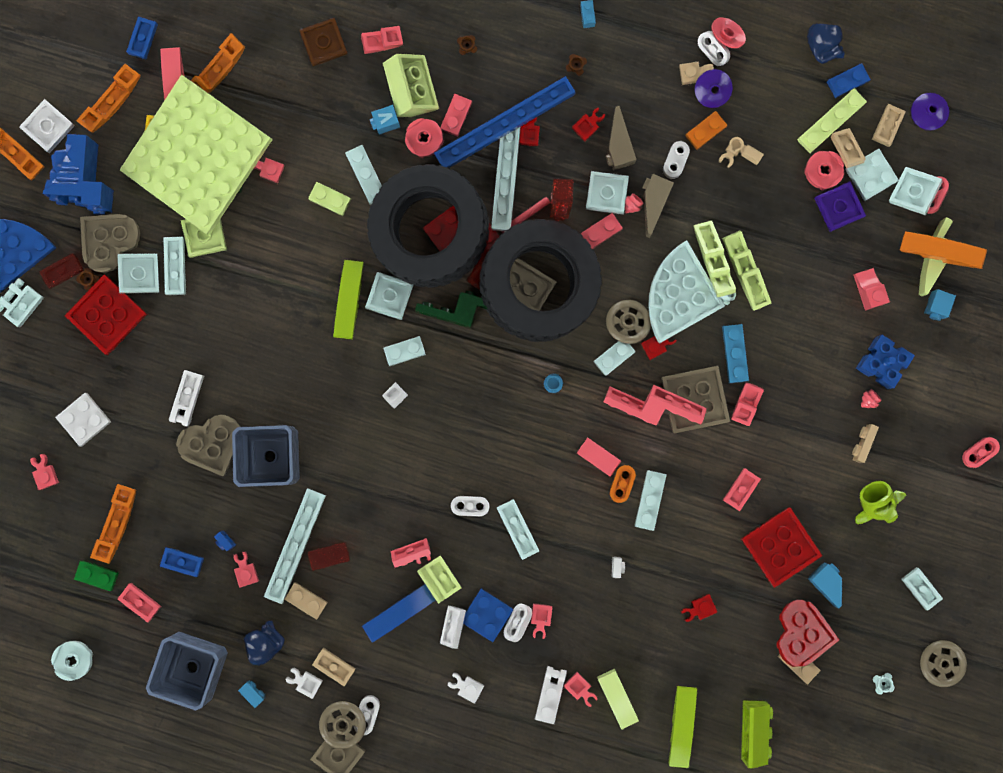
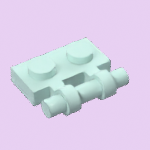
(23, 305)

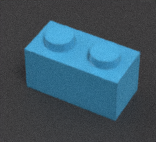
(587, 13)
(252, 694)

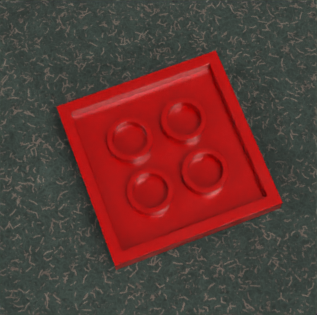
(444, 228)
(105, 315)
(781, 547)

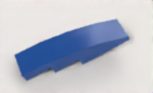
(398, 613)

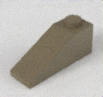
(620, 147)
(654, 197)

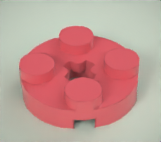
(413, 137)
(824, 159)

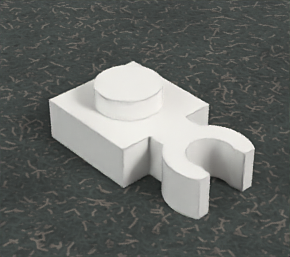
(307, 684)
(469, 689)

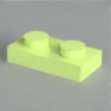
(329, 199)

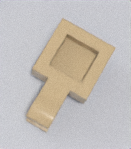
(691, 71)

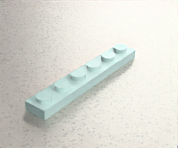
(505, 181)
(294, 546)

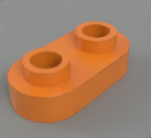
(623, 484)

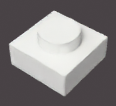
(395, 395)
(617, 567)

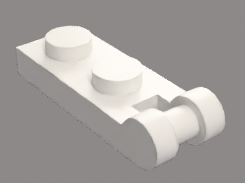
(186, 398)
(550, 696)

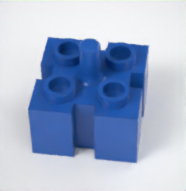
(885, 362)

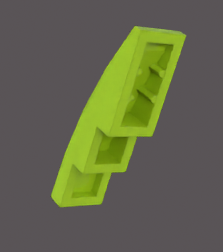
(348, 299)
(682, 727)

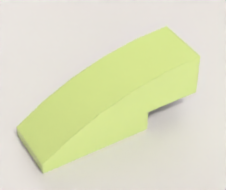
(617, 698)

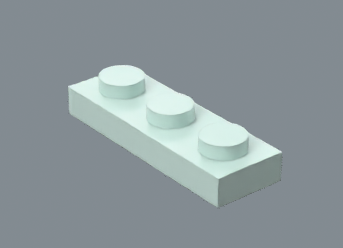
(364, 172)
(174, 265)
(650, 500)
(517, 529)

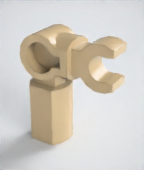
(737, 145)

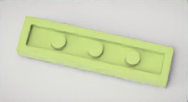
(831, 120)

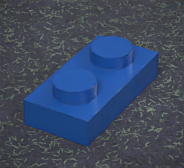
(142, 38)
(848, 80)
(181, 562)

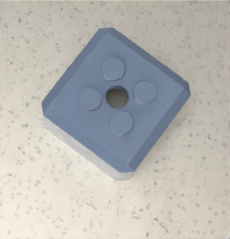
(249, 453)
(173, 680)

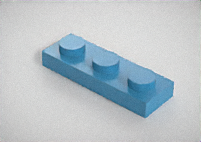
(735, 353)

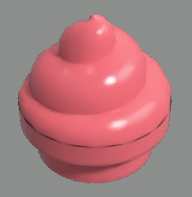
(633, 204)
(870, 399)

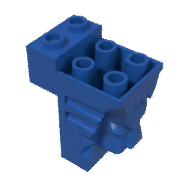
(75, 177)

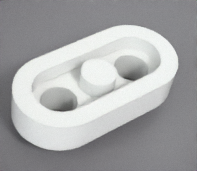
(713, 49)
(676, 159)
(469, 506)
(518, 622)
(369, 713)

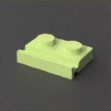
(439, 579)

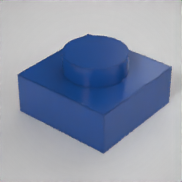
(224, 541)

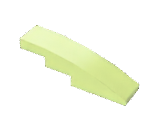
(714, 259)
(931, 267)
(746, 270)

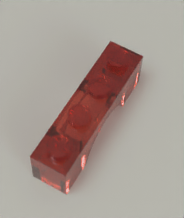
(561, 199)

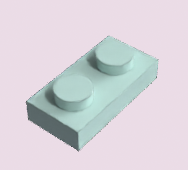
(404, 351)
(614, 357)
(922, 588)

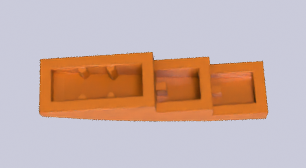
(943, 249)

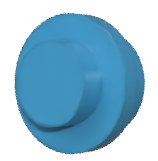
(553, 383)

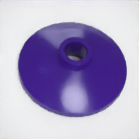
(707, 81)
(924, 117)

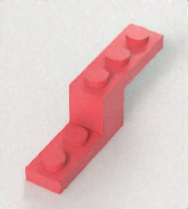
(654, 405)

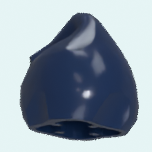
(825, 42)
(263, 644)

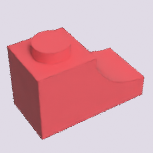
(871, 289)

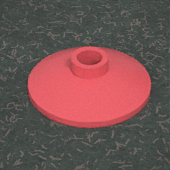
(728, 32)

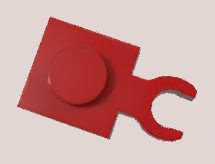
(587, 125)
(529, 134)
(653, 348)
(702, 607)

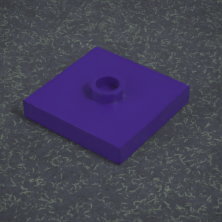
(840, 206)

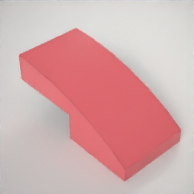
(382, 40)
(747, 403)
(598, 457)

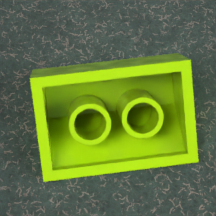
(756, 733)

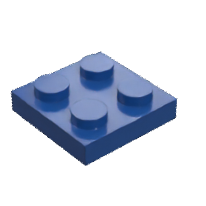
(487, 615)

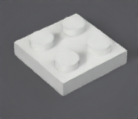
(47, 126)
(83, 419)

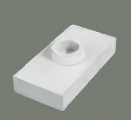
(452, 627)

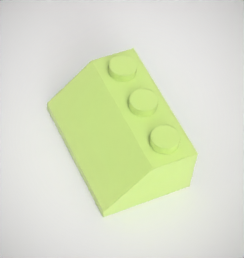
(410, 85)

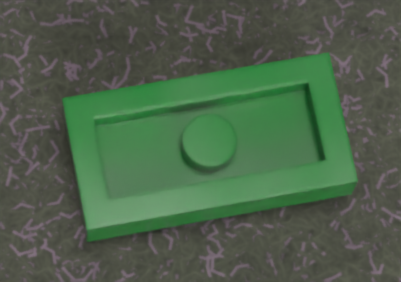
(96, 575)

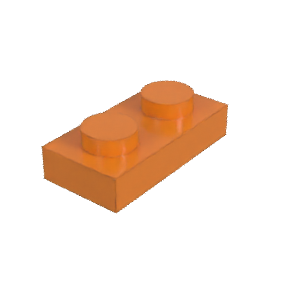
(706, 130)

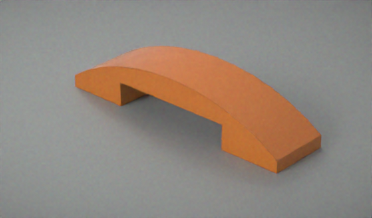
(220, 65)
(111, 100)
(19, 156)
(115, 524)

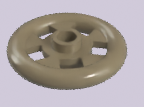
(622, 336)
(954, 652)
(350, 739)

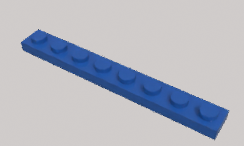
(505, 123)

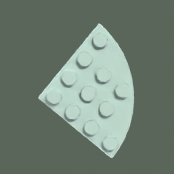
(680, 294)

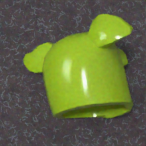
(879, 502)

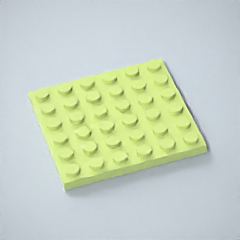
(195, 154)

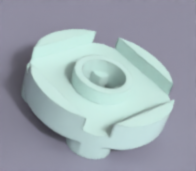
(62, 666)

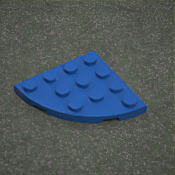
(20, 250)

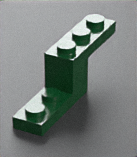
(463, 313)

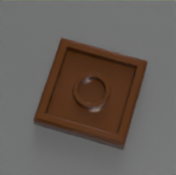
(323, 42)

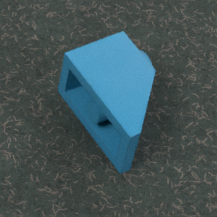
(828, 582)

